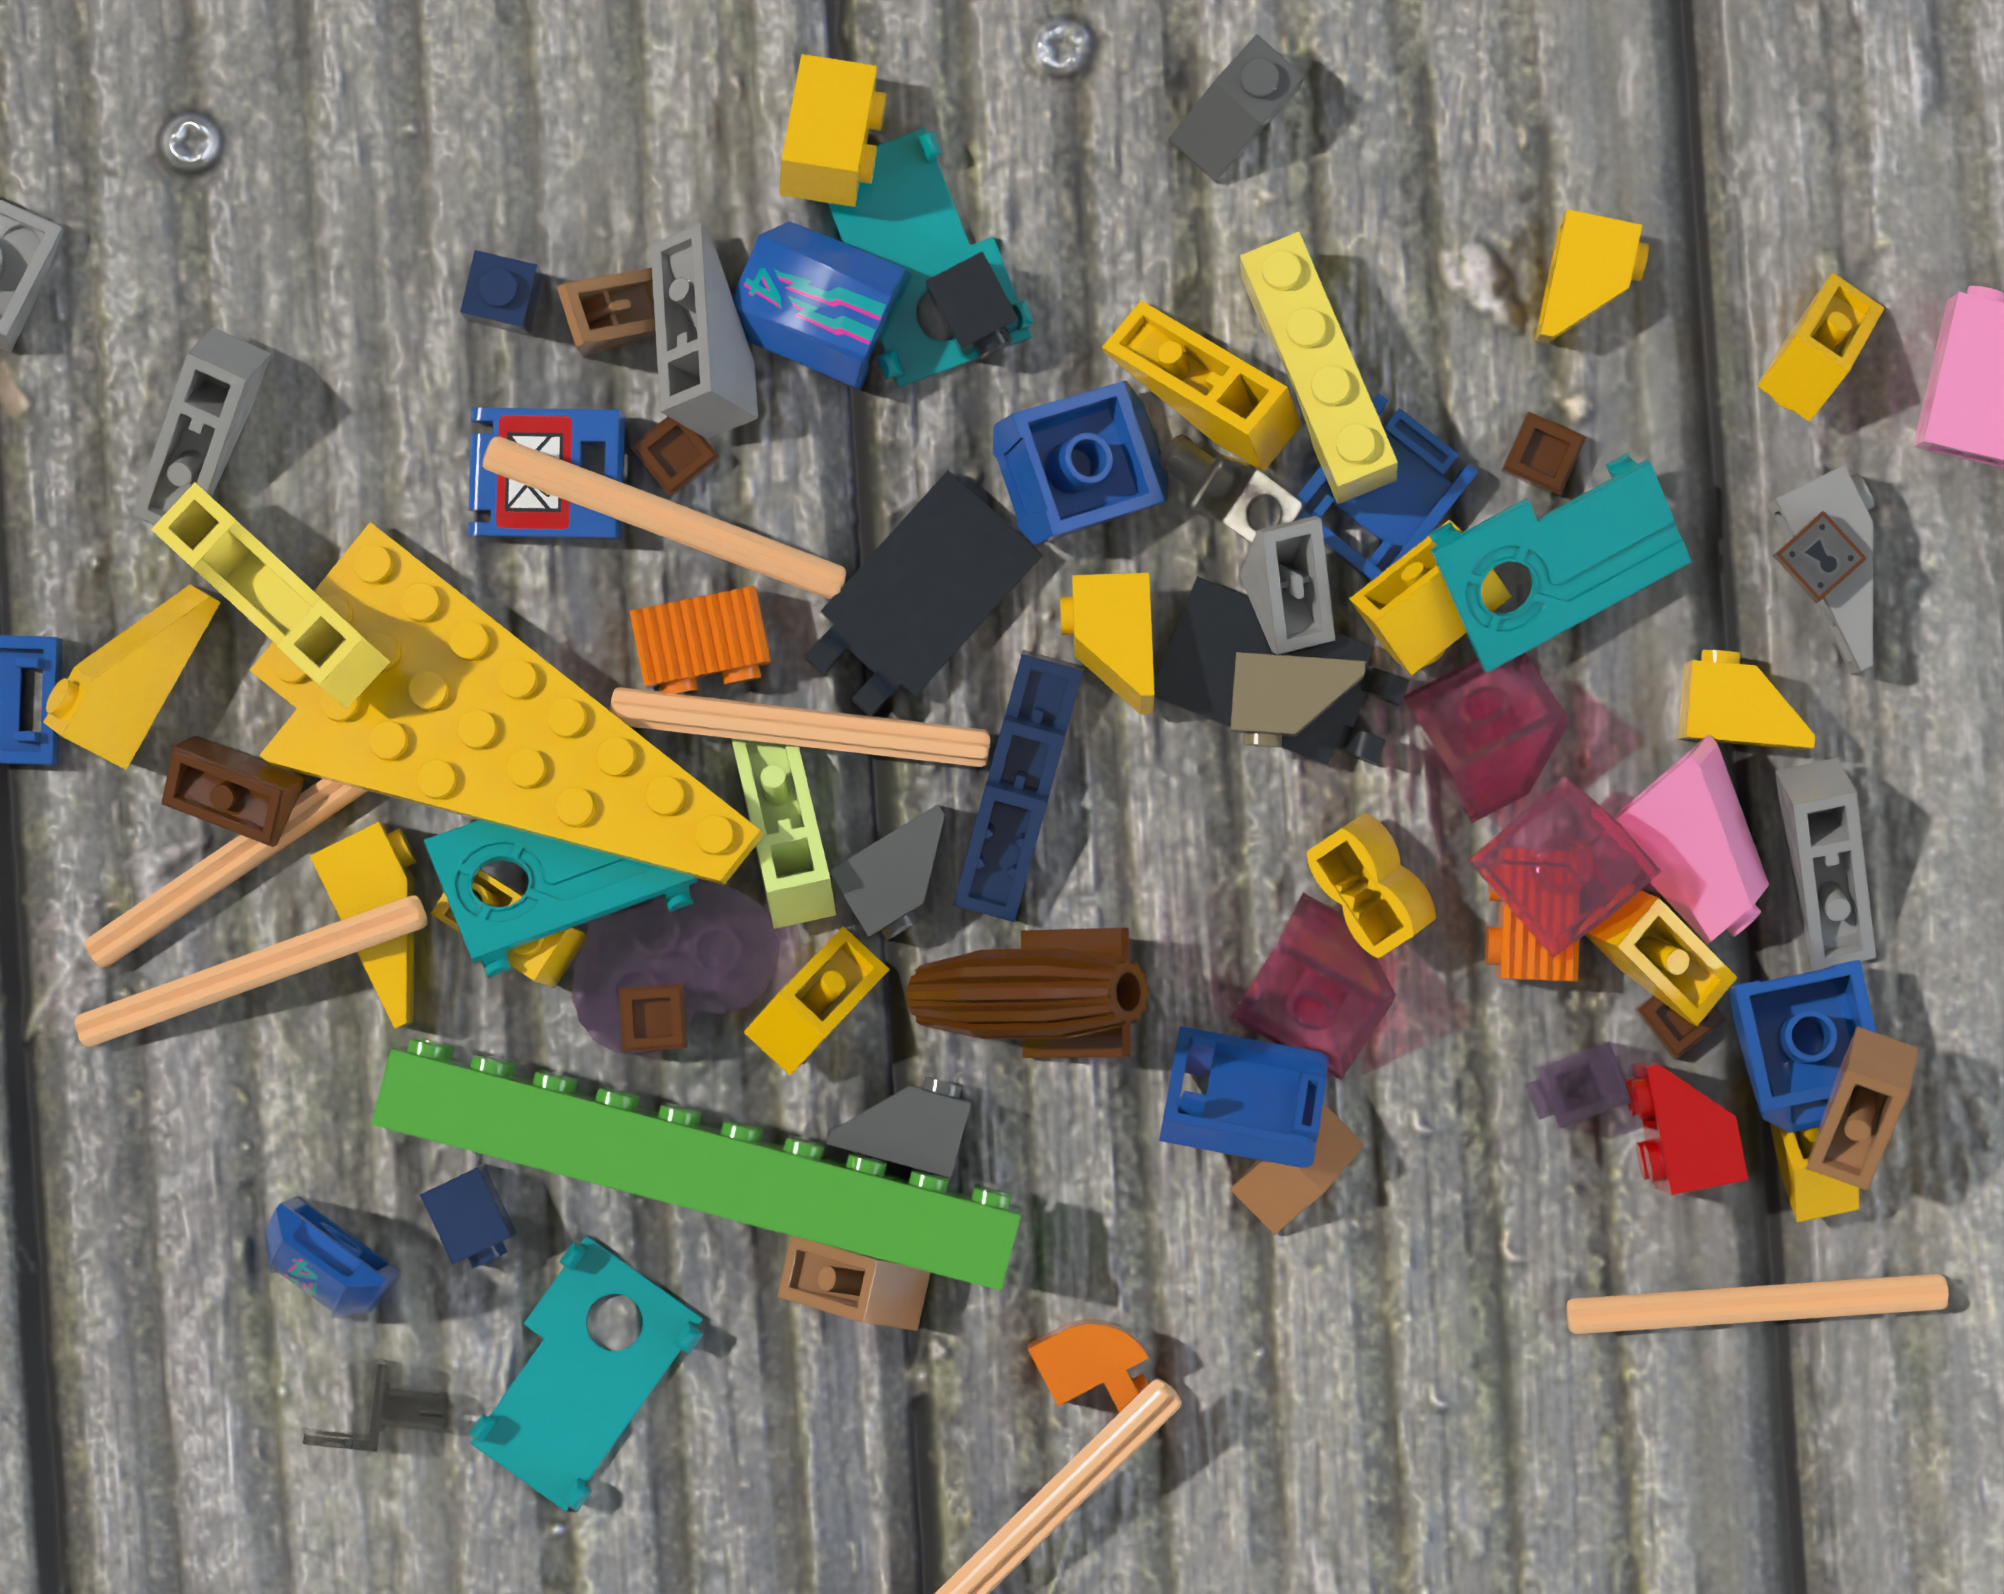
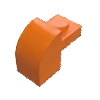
(1087, 1355)

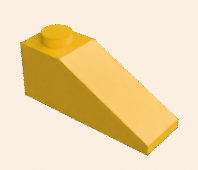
(1206, 385)
(124, 683)
(366, 874)

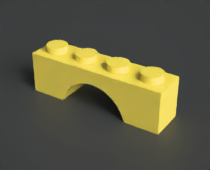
(1320, 367)
(270, 595)

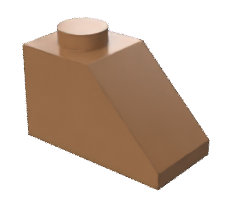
(1863, 1108)
(853, 1285)

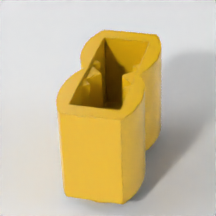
(1378, 895)

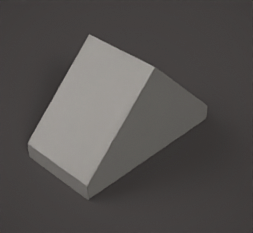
(1290, 585)

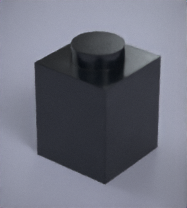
(973, 307)

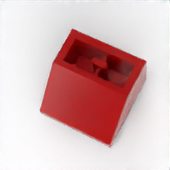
(1686, 1134)

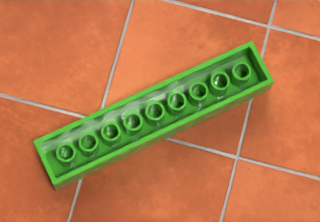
(697, 1165)

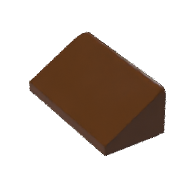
(231, 789)

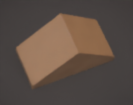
(609, 310)
(1283, 1191)

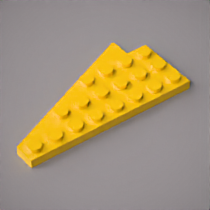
(489, 728)

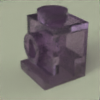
(1602, 1089)

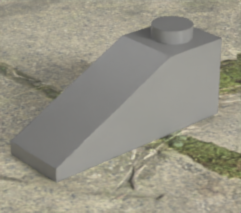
(700, 341)
(202, 421)
(1850, 604)
(1827, 861)

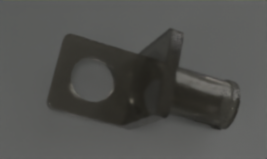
(1225, 486)
(385, 1409)

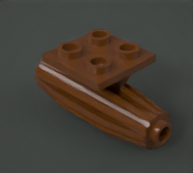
(1058, 993)

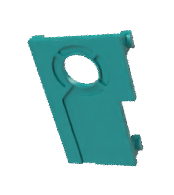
(915, 225)
(1576, 557)
(563, 890)
(573, 1392)

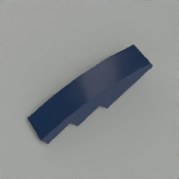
(1018, 785)

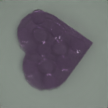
(715, 947)

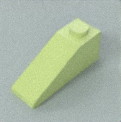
(792, 848)

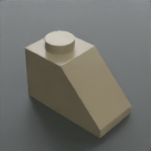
(1286, 694)

